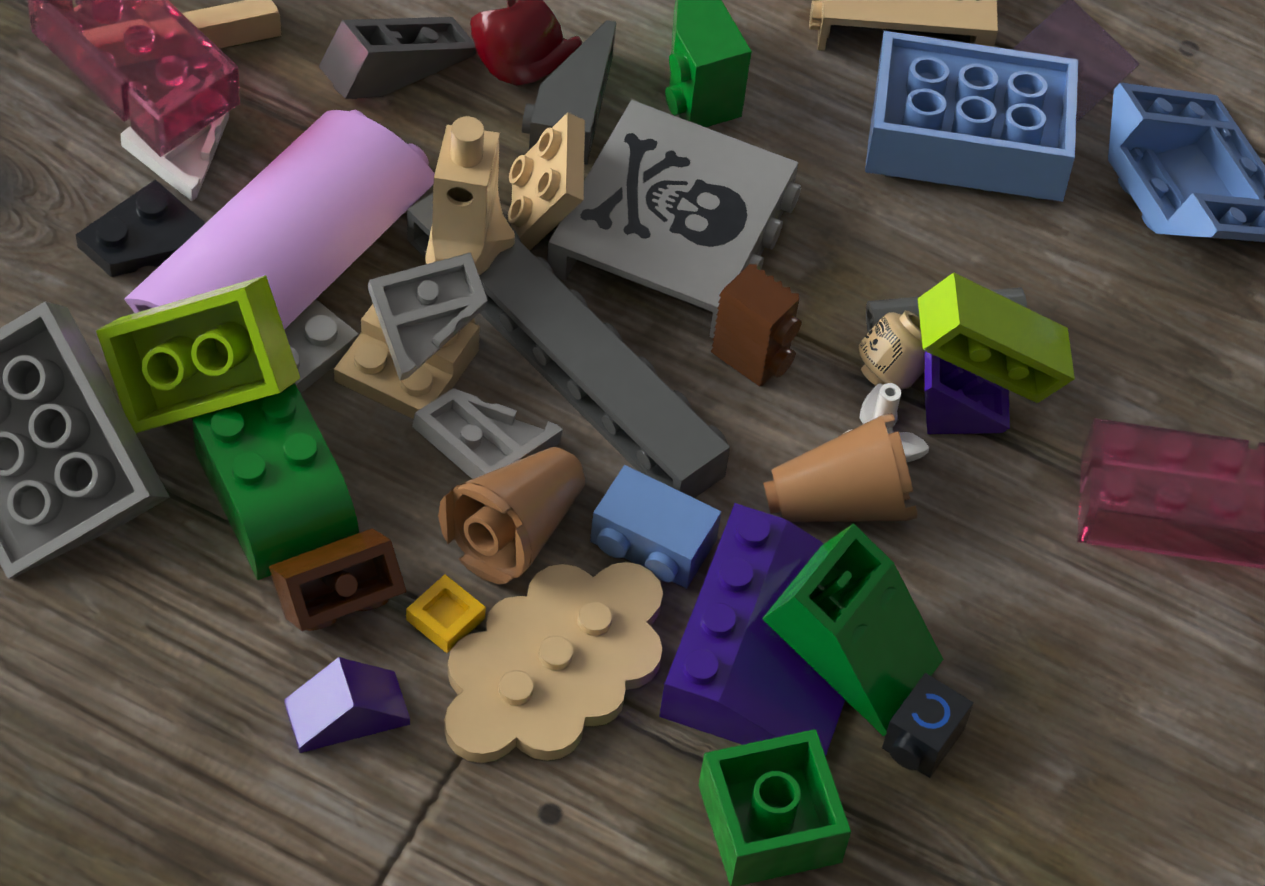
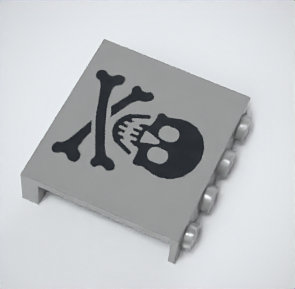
(676, 207)

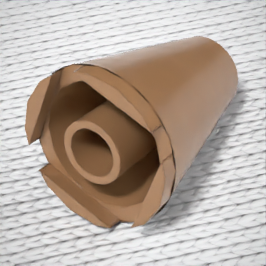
(846, 479)
(510, 512)

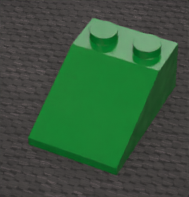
(706, 64)

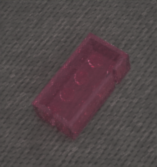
(142, 64)
(1173, 493)

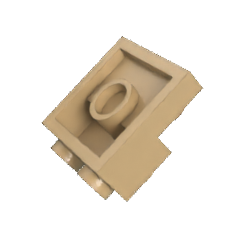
(371, 371)

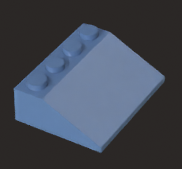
(973, 116)

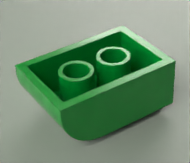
(274, 478)

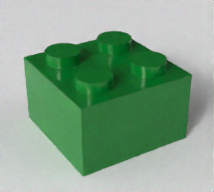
(773, 808)

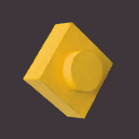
(445, 613)

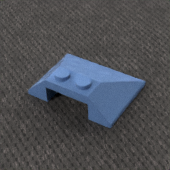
(1186, 164)

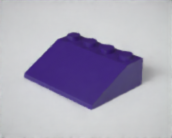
(731, 666)

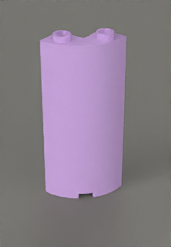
(299, 217)

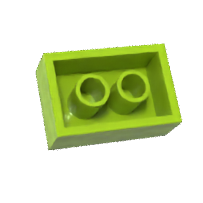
(199, 354)

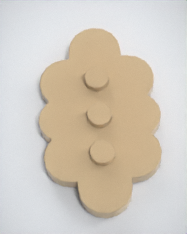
(553, 662)

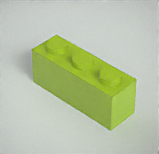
(995, 338)

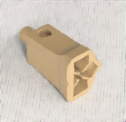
(467, 197)

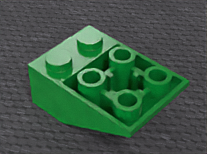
(857, 626)

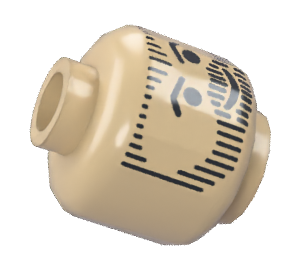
(893, 350)

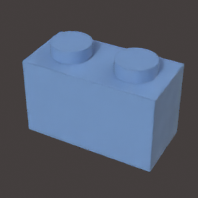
(655, 526)

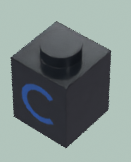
(927, 725)

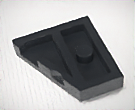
(139, 231)

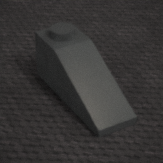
(389, 54)
(574, 88)

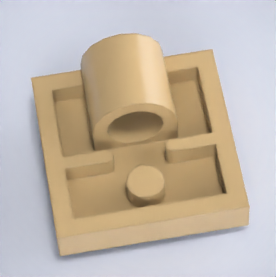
(548, 180)

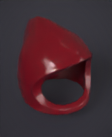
(521, 41)

